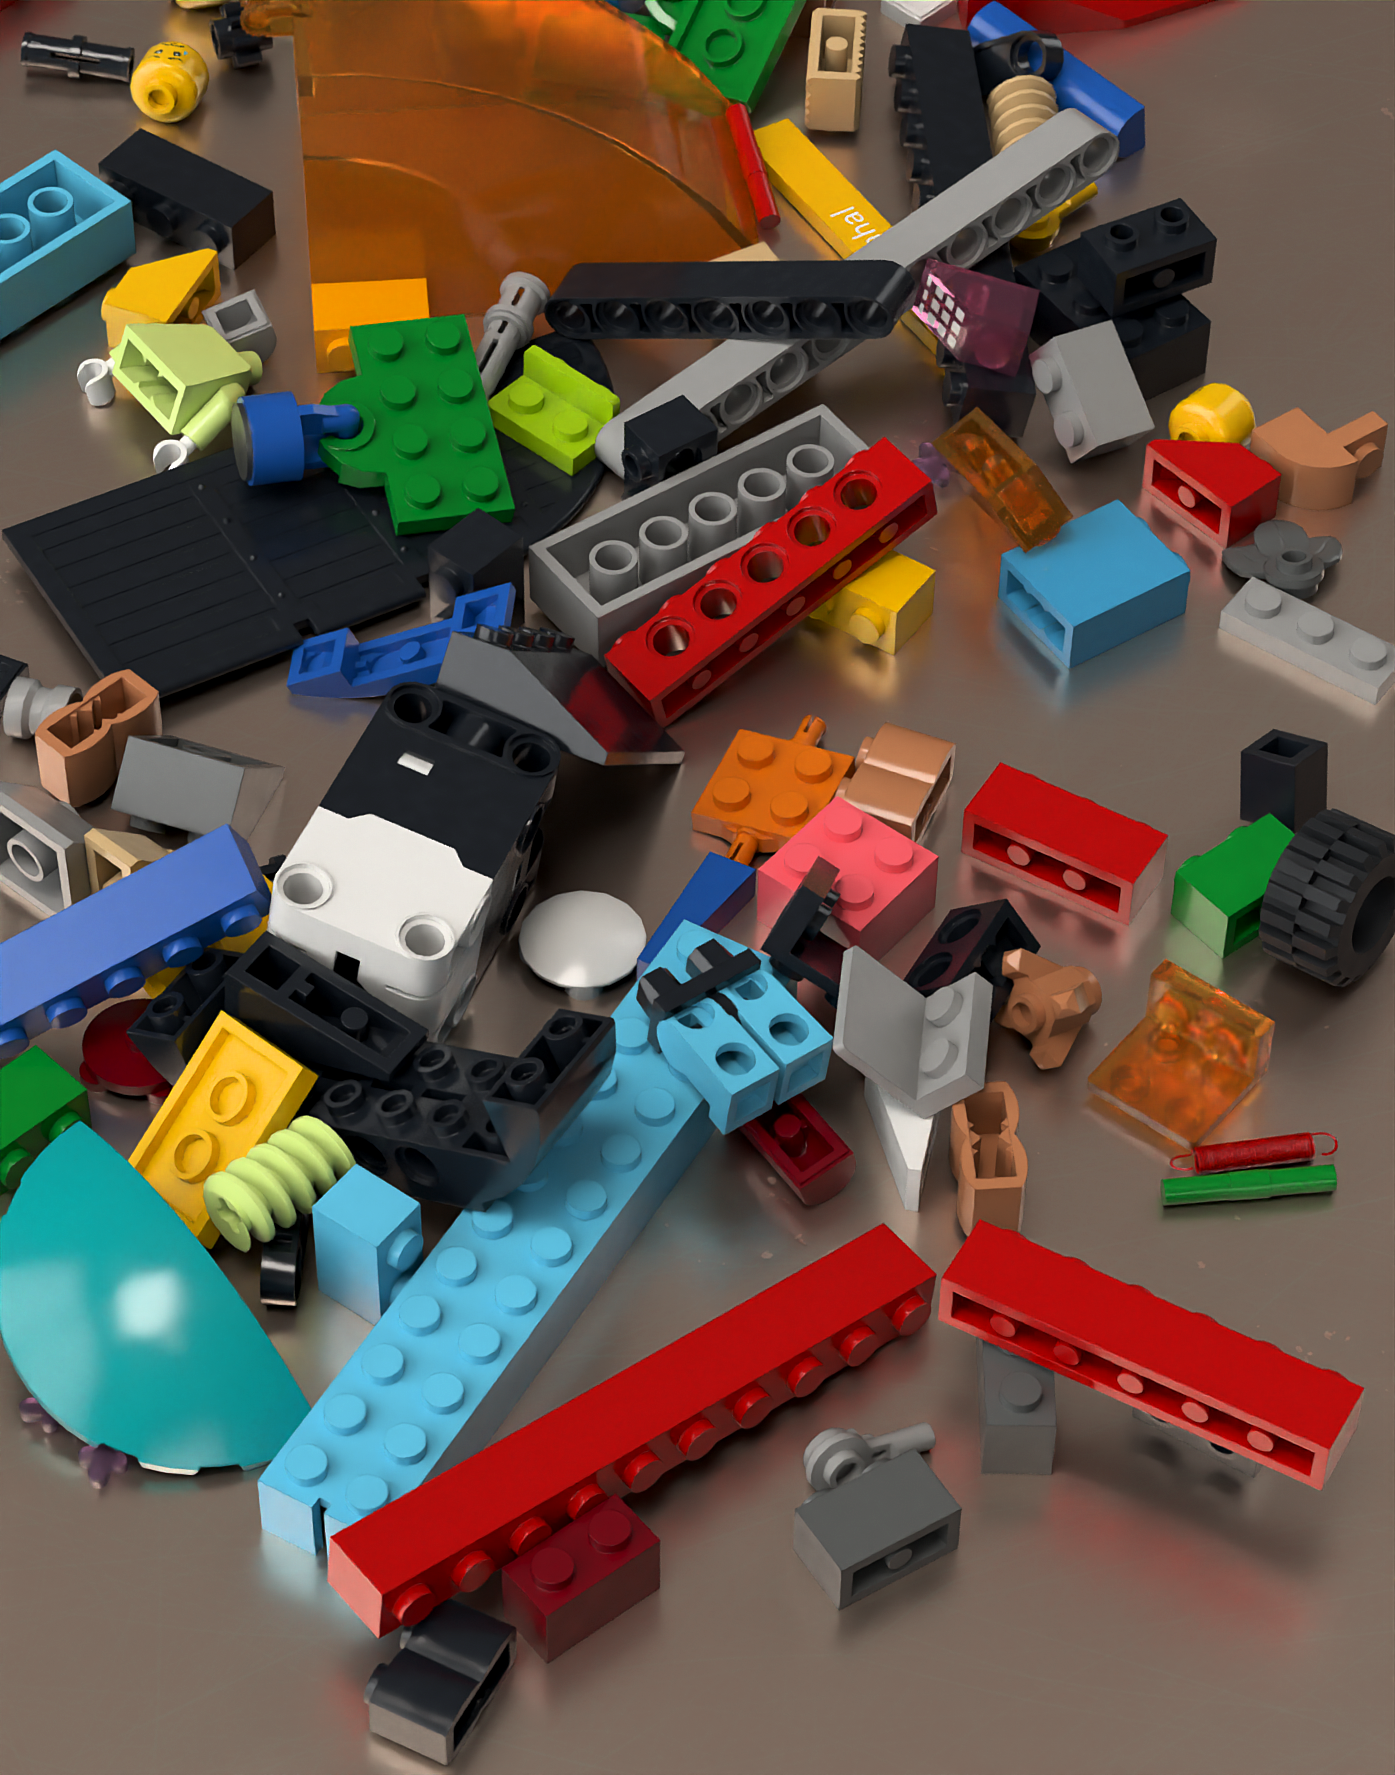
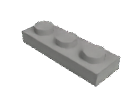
(1311, 639)

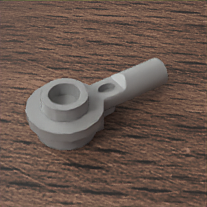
(843, 1454)

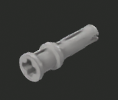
(509, 325)

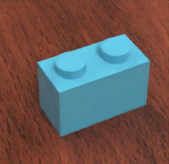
(366, 1242)

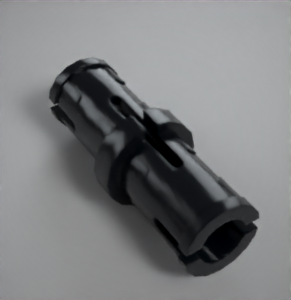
(42, 50)

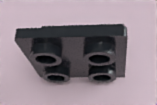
(796, 941)

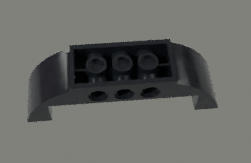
(448, 1123)

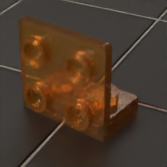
(1185, 1058)

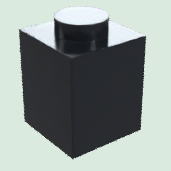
(1284, 778)

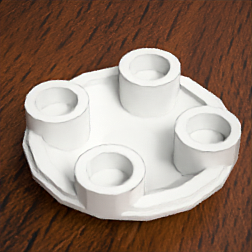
(582, 941)

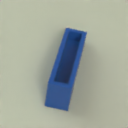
(709, 900)

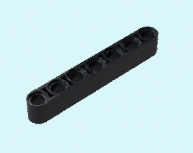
(731, 300)

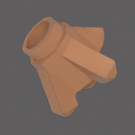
(1047, 1004)

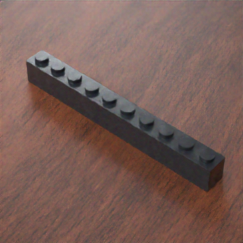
(946, 142)

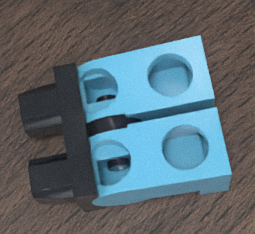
(734, 1033)

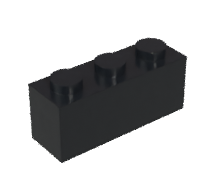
(190, 198)

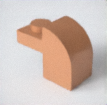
(1317, 465)

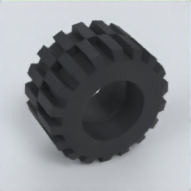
(1331, 898)

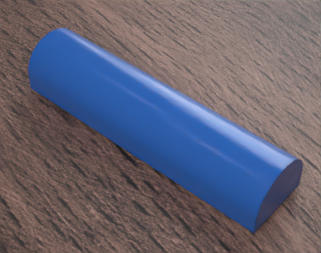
(1076, 83)

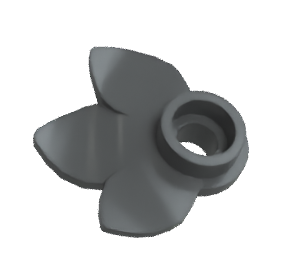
(1285, 557)

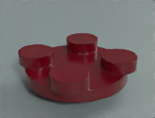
(114, 1060)

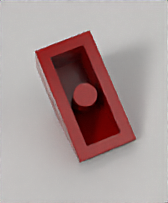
(1213, 486)

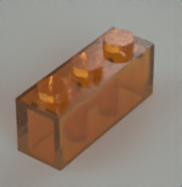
(1002, 480)

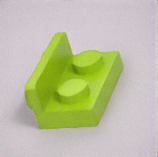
(554, 411)

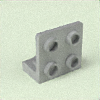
(910, 1044)

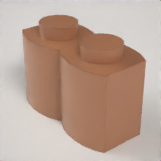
(86, 740)
(900, 778)
(988, 1158)

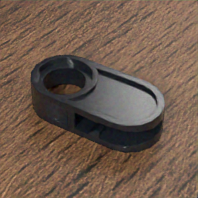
(1008, 58)
(284, 1263)

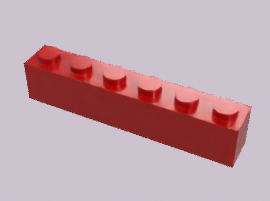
(1151, 1353)

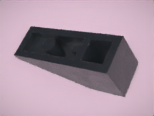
(318, 1012)

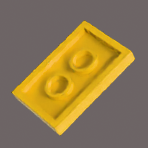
(220, 1108)

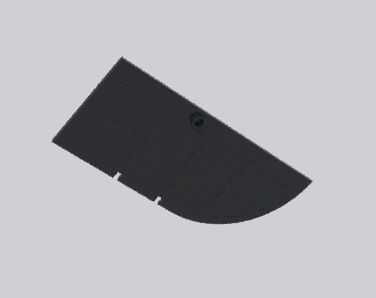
(218, 573)

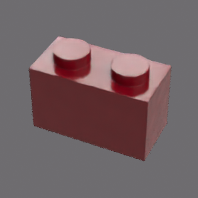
(581, 1578)

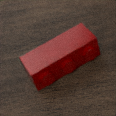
(1064, 843)

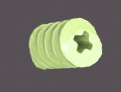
(276, 1181)

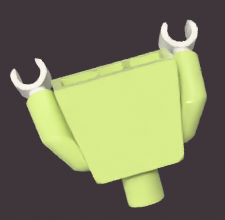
(182, 378)

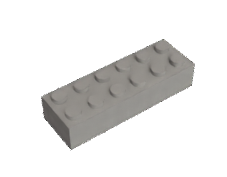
(637, 554)

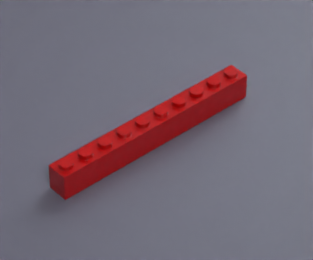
(628, 1430)

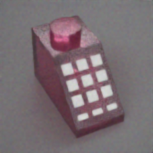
(976, 315)

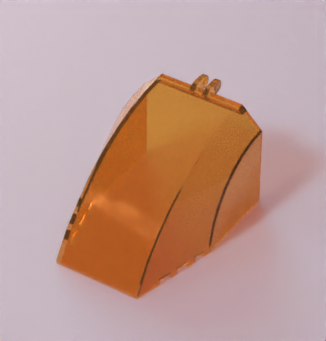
(502, 143)

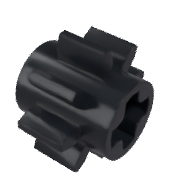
(233, 42)

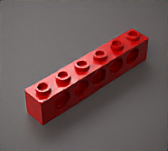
(807, 576)

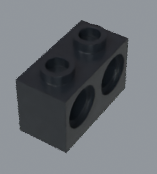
(665, 444)
(972, 942)

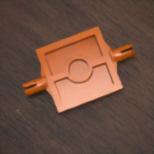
(769, 789)

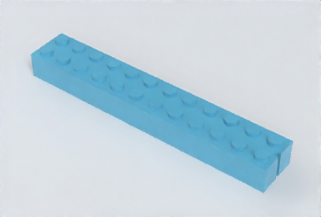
(497, 1291)

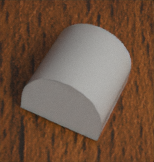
(243, 324)

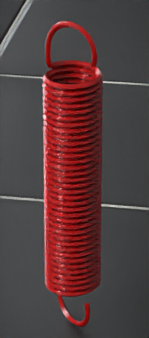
(1254, 1153)

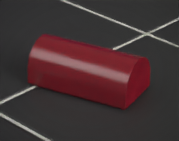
(802, 1149)

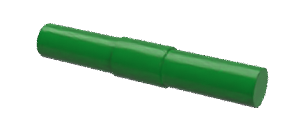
(1248, 1184)

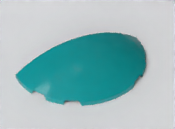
(132, 1321)

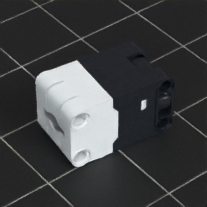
(420, 853)

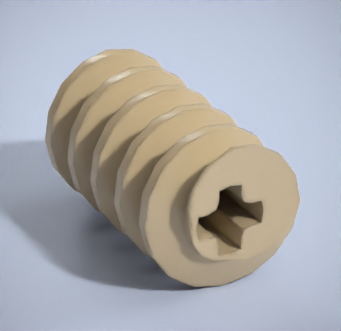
(1019, 108)

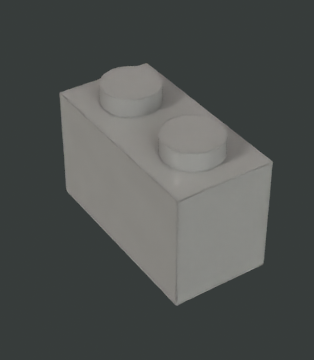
(1090, 391)

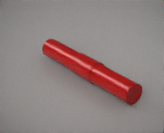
(753, 166)

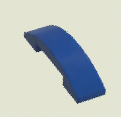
(344, 668)

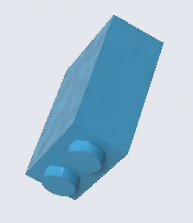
(1095, 584)

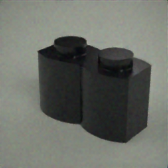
(441, 1679)

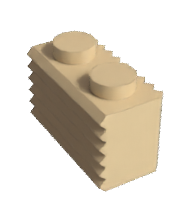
(835, 69)

